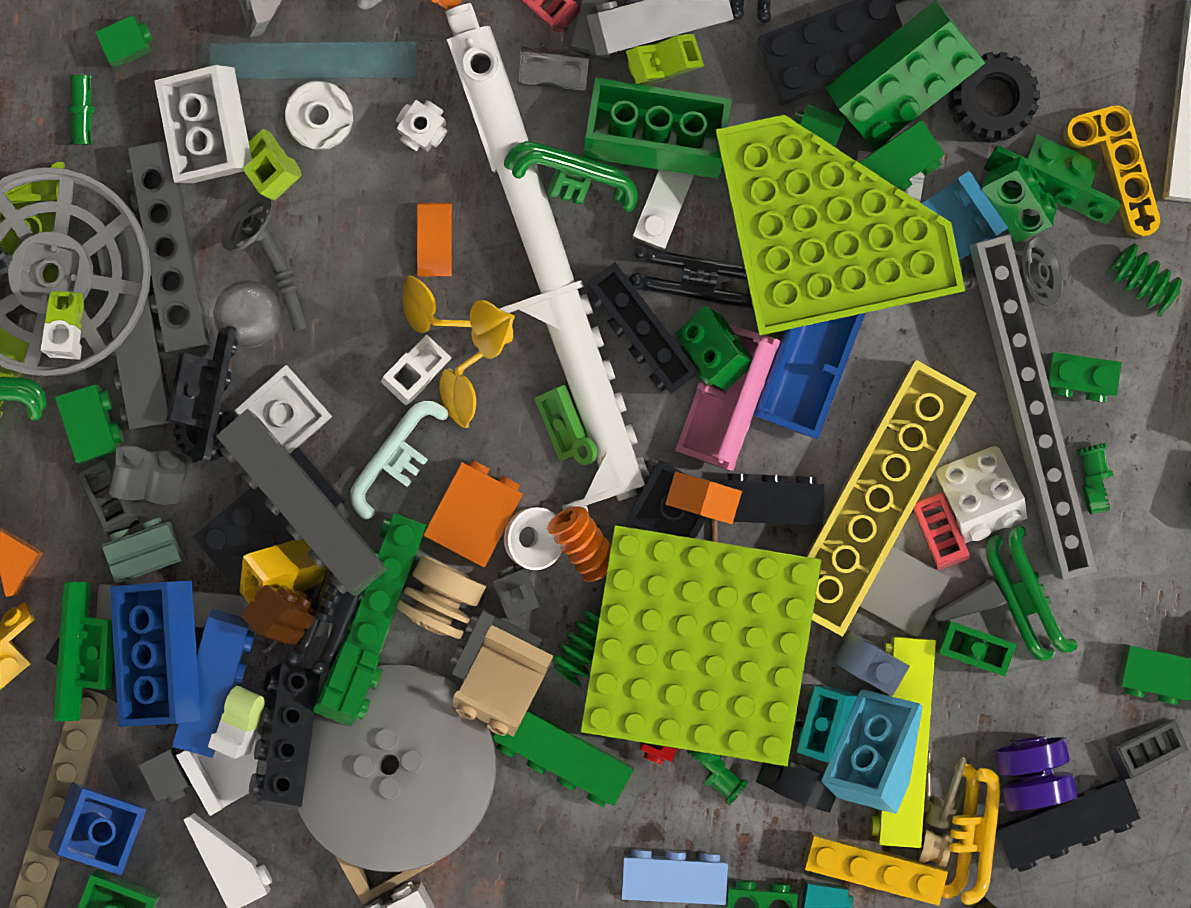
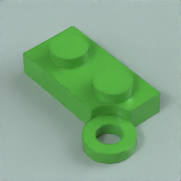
(565, 426)

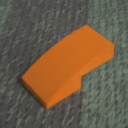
(434, 239)

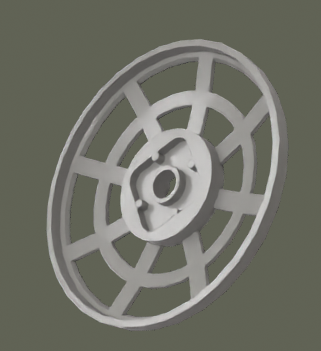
(74, 267)

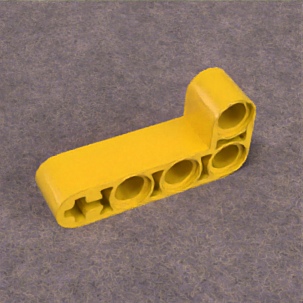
(1119, 173)

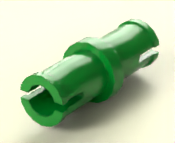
(81, 110)

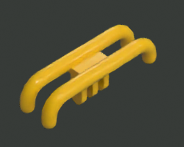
(975, 835)

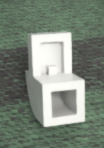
(415, 370)

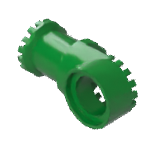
(1096, 469)
(720, 777)

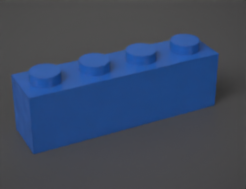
(218, 671)

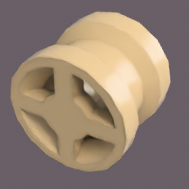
(934, 848)

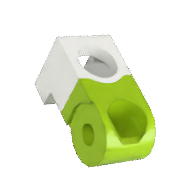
(63, 325)

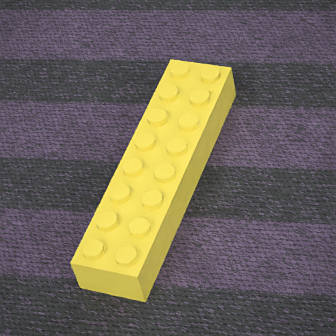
(884, 490)

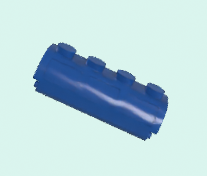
(807, 374)

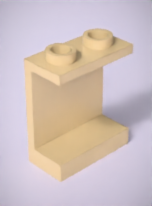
(502, 682)

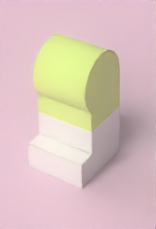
(238, 723)

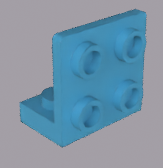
(968, 211)

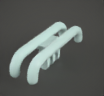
(394, 456)

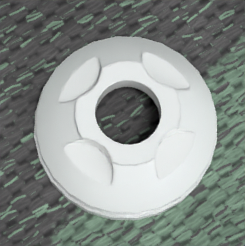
(543, 550)

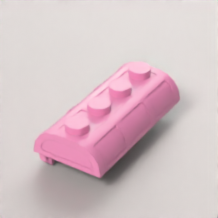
(723, 417)

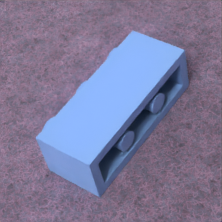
(674, 877)

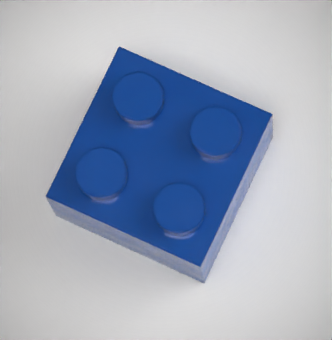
(97, 828)

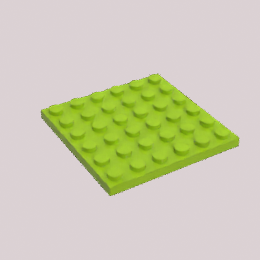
(701, 645)

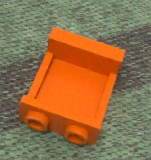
(474, 512)

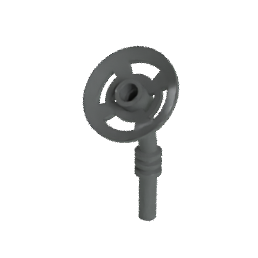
(255, 229)
(1031, 274)

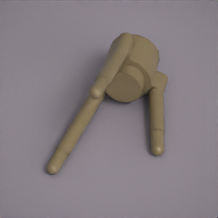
(943, 808)

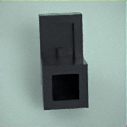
(798, 784)

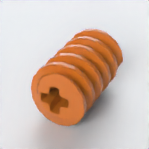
(581, 542)

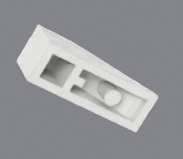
(662, 209)
(232, 868)

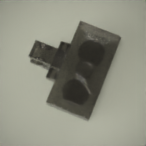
(554, 64)

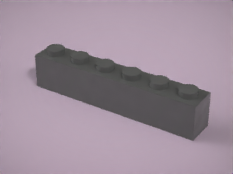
(139, 358)
(301, 503)

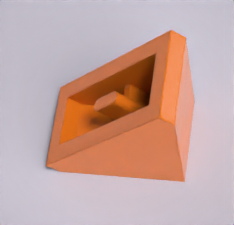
(703, 497)
(16, 562)

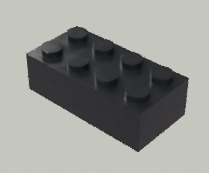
(824, 46)
(252, 526)

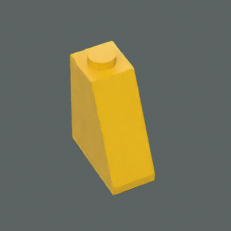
(277, 566)

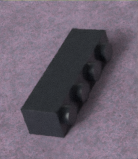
(1063, 825)

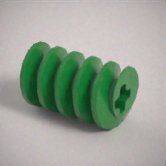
(1145, 278)
(580, 651)

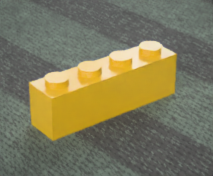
(874, 868)

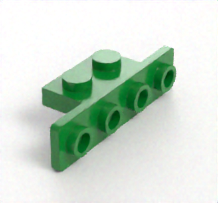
(1063, 175)
(84, 652)

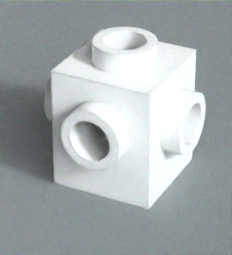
(424, 138)

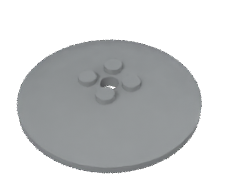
(427, 803)

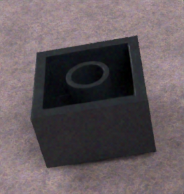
(652, 513)

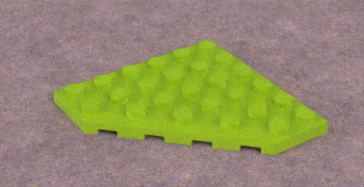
(826, 231)

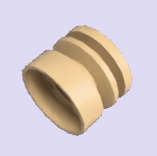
(441, 597)

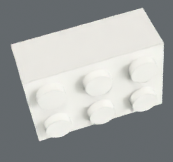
(203, 124)

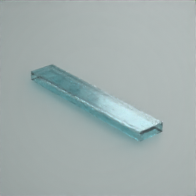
(317, 60)

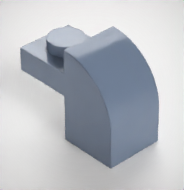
(870, 663)

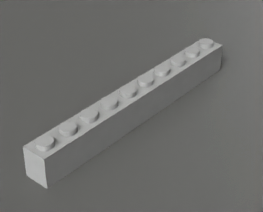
(1032, 407)

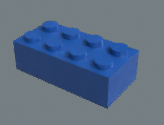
(155, 653)

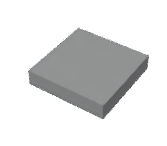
(905, 592)

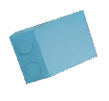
(875, 752)

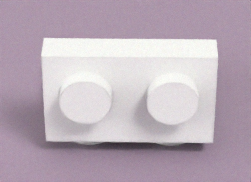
(982, 494)

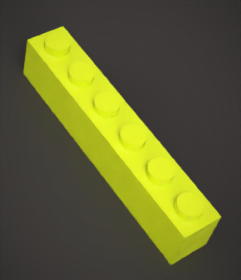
(916, 686)

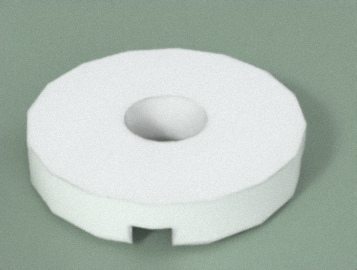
(324, 135)

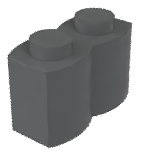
(147, 475)

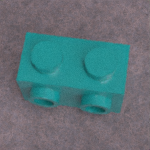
(825, 721)

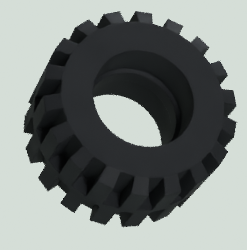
(1024, 99)

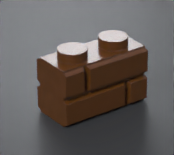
(280, 614)

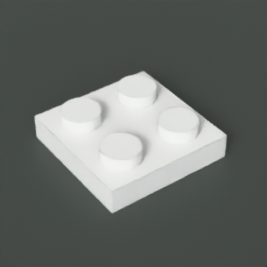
(287, 409)

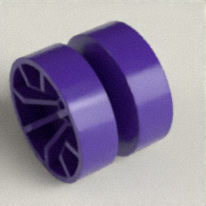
(1034, 763)

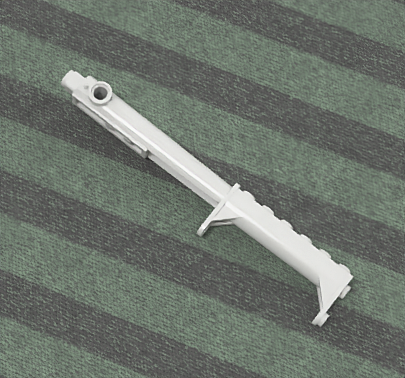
(559, 301)

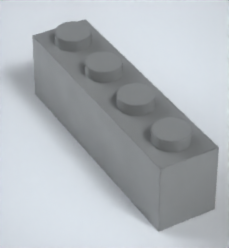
(647, 21)

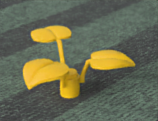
(489, 333)

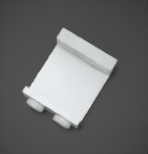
(219, 778)

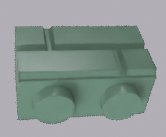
(142, 551)

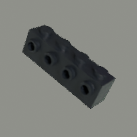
(643, 329)
(284, 737)

